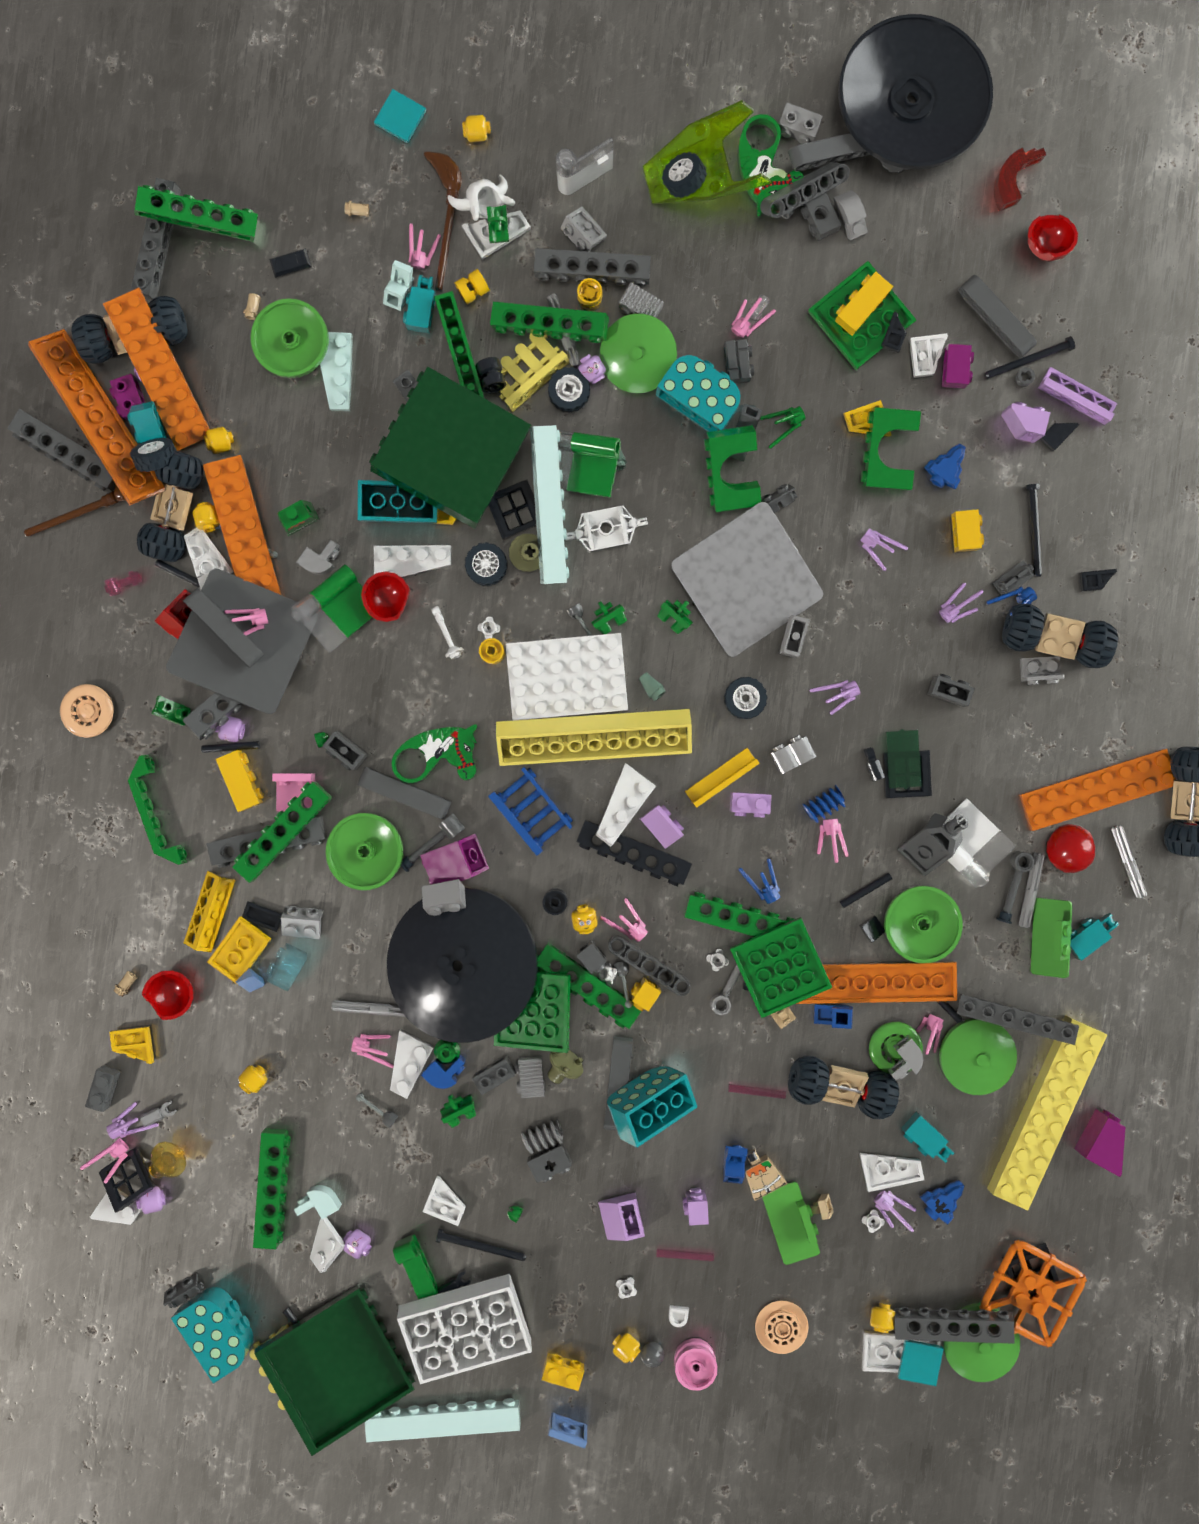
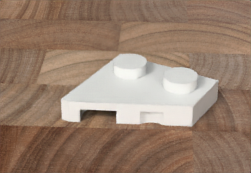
(926, 353)
(444, 1203)
(105, 1211)
(326, 1245)

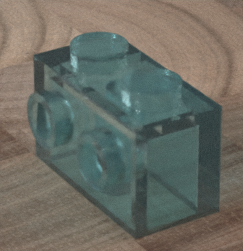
(286, 967)

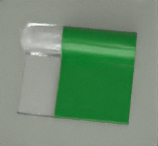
(588, 462)
(333, 609)

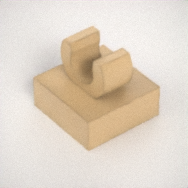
(783, 1017)
(823, 1206)

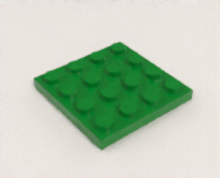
(869, 337)
(781, 967)
(545, 1018)

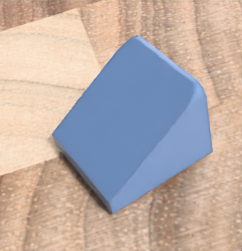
(250, 981)

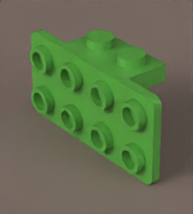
(1051, 937)
(792, 1223)

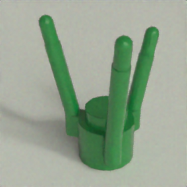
(793, 416)

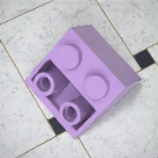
(1026, 422)
(661, 826)
(622, 1218)

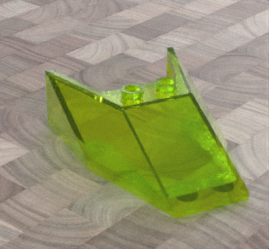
(706, 140)

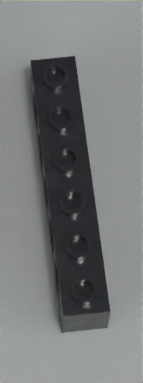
(681, 866)

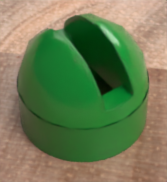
(321, 738)
(515, 1214)

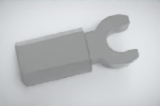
(156, 1114)

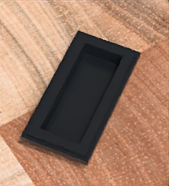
(290, 263)
(262, 916)

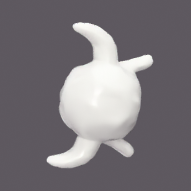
(481, 195)

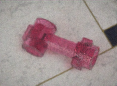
(113, 586)

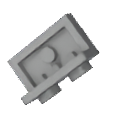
(301, 922)

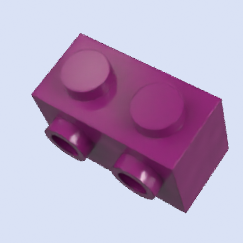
(957, 366)
(127, 394)

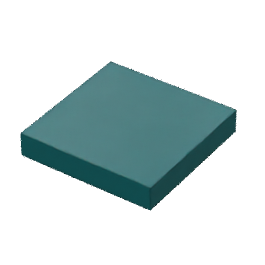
(400, 116)
(920, 1362)

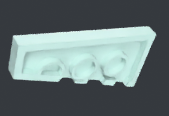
(337, 371)

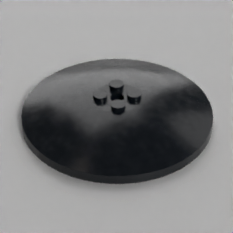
(923, 60)
(495, 973)

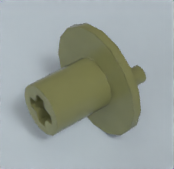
(524, 552)
(564, 1066)

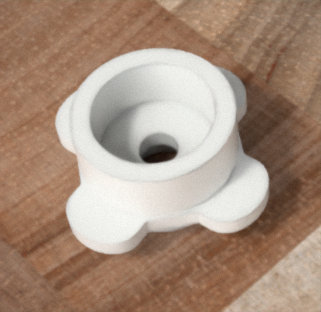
(489, 622)
(722, 960)
(608, 974)
(872, 1227)
(626, 1293)

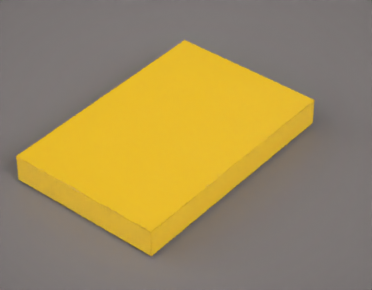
(239, 949)

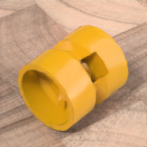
(477, 282)
(589, 294)
(492, 651)

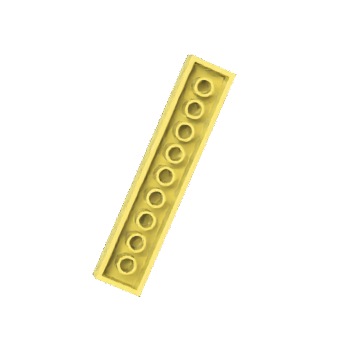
(594, 737)
(1045, 1116)

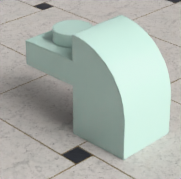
(398, 286)
(321, 1198)

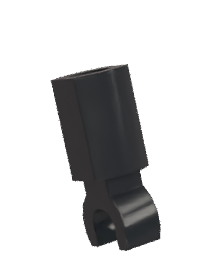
(873, 765)
(454, 1283)

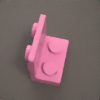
(290, 785)

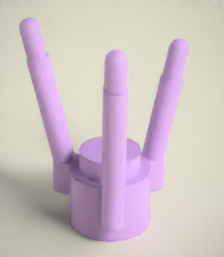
(873, 538)
(950, 612)
(849, 691)
(120, 1127)
(884, 1201)

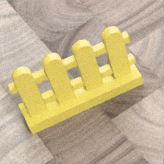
(540, 373)

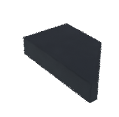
(894, 335)
(1057, 434)
(1095, 579)

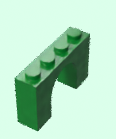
(881, 422)
(720, 446)

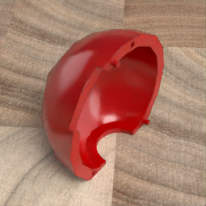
(1052, 237)
(385, 596)
(1071, 848)
(169, 994)

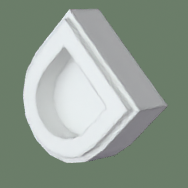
(678, 1315)

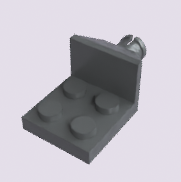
(934, 842)

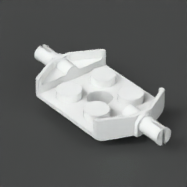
(621, 533)

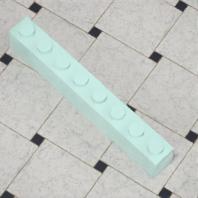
(548, 504)
(444, 1420)

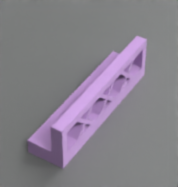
(1075, 399)

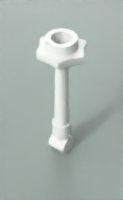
(453, 652)

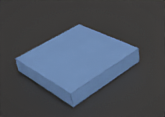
(568, 1430)

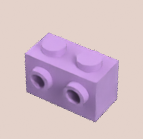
(750, 803)
(696, 1207)

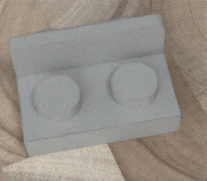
(583, 230)
(1040, 669)

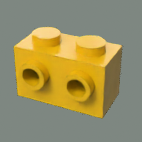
(967, 530)
(645, 994)
(563, 1371)

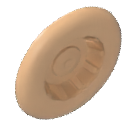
(86, 710)
(782, 1327)

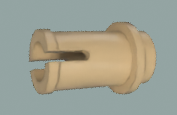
(356, 209)
(252, 306)
(126, 982)

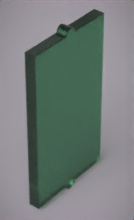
(903, 759)

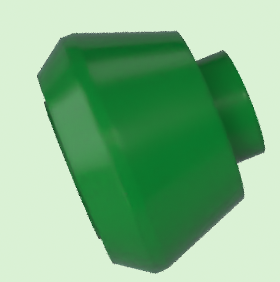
(443, 1047)

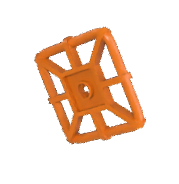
(1044, 1287)

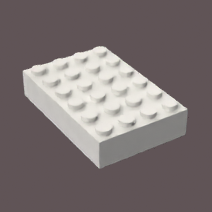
(566, 677)
(464, 1328)

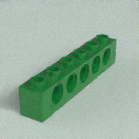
(205, 222)
(503, 311)
(458, 342)
(243, 861)
(693, 912)
(622, 1019)
(264, 1237)

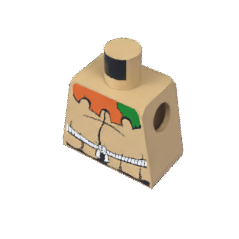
(762, 1175)

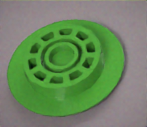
(878, 1038)

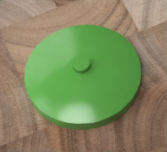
(289, 338)
(638, 352)
(364, 851)
(923, 924)
(978, 1056)
(981, 1360)

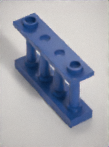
(512, 813)

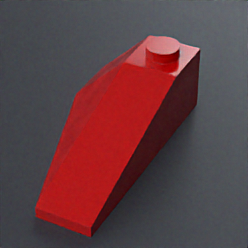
(175, 615)

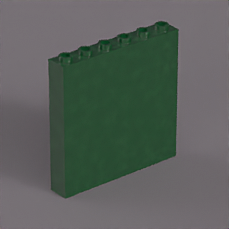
(449, 447)
(335, 1369)

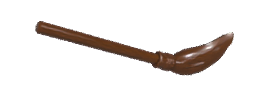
(452, 180)
(107, 500)

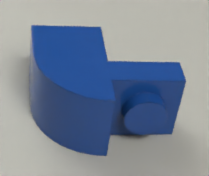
(836, 1015)
(441, 1076)
(734, 1164)

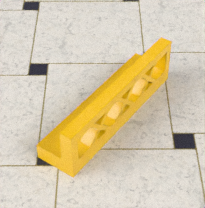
(721, 777)
(211, 913)

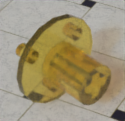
(167, 1160)

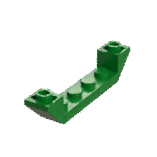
(142, 768)

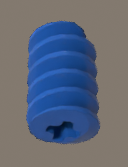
(825, 804)

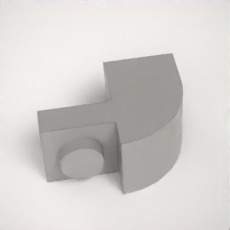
(852, 212)
(321, 563)
(911, 1058)

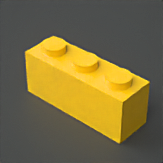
(863, 303)
(240, 780)

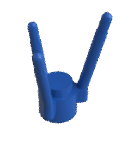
(1025, 596)
(770, 891)

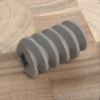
(543, 1137)

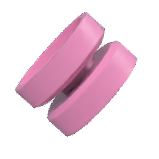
(695, 1364)

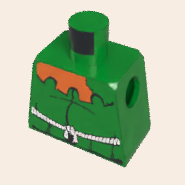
(297, 516)

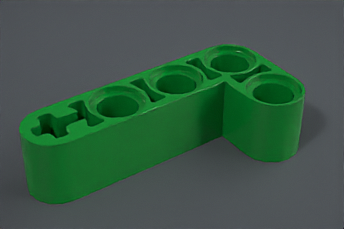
(411, 1255)

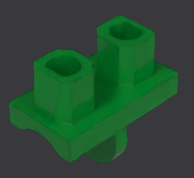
(497, 224)
(615, 613)
(682, 621)
(170, 710)
(456, 1108)

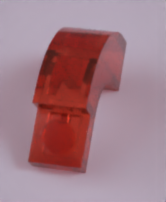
(1005, 185)

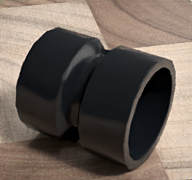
(489, 371)
(555, 901)

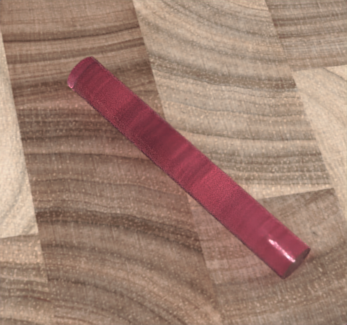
(757, 1091)
(685, 1255)

